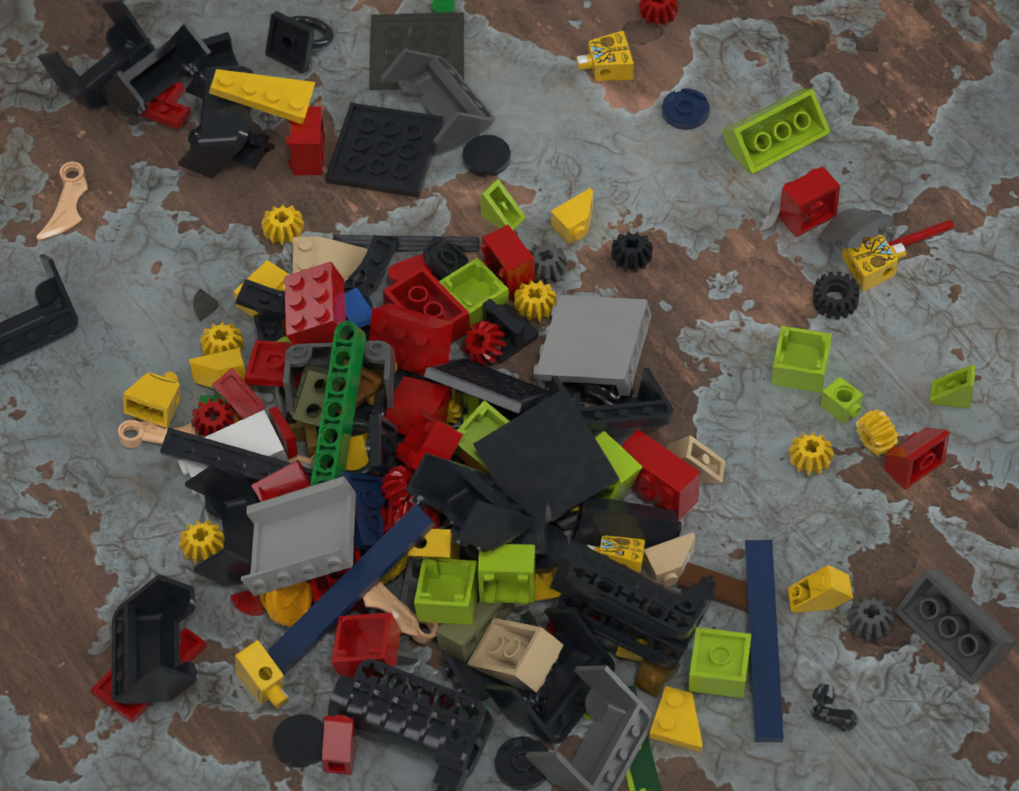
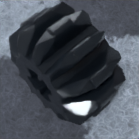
(632, 251)

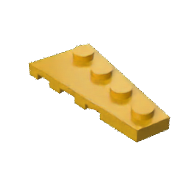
(266, 93)

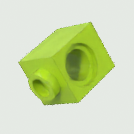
(841, 391)

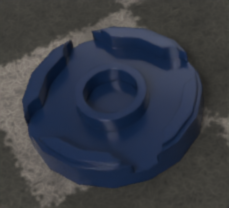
(685, 109)

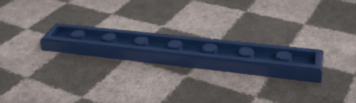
(350, 588)
(764, 641)

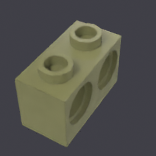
(308, 394)

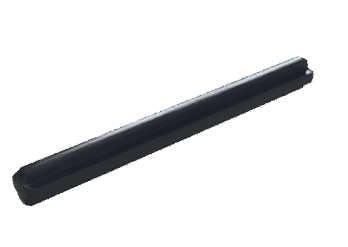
(414, 243)

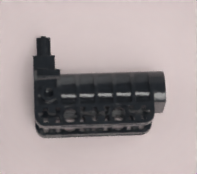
(631, 604)
(413, 723)

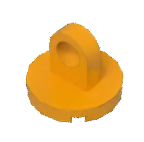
(288, 603)

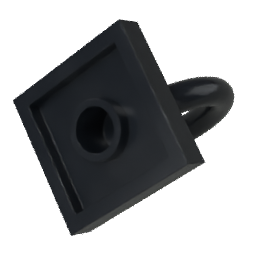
(292, 39)
(379, 444)

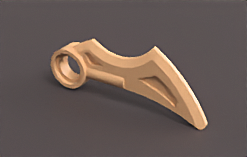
(66, 211)
(146, 432)
(407, 620)

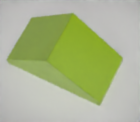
(500, 207)
(954, 388)

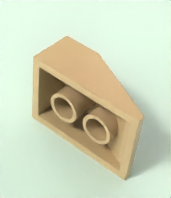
(319, 250)
(516, 654)

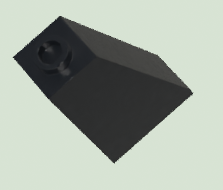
(624, 519)

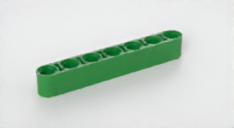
(334, 400)

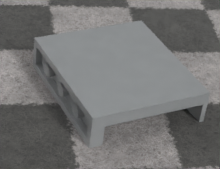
(594, 341)
(301, 536)

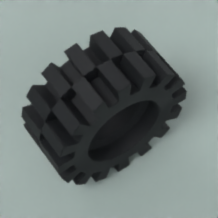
(840, 284)

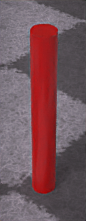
(923, 234)

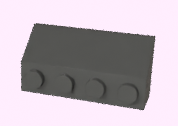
(955, 625)

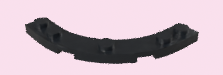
(365, 278)

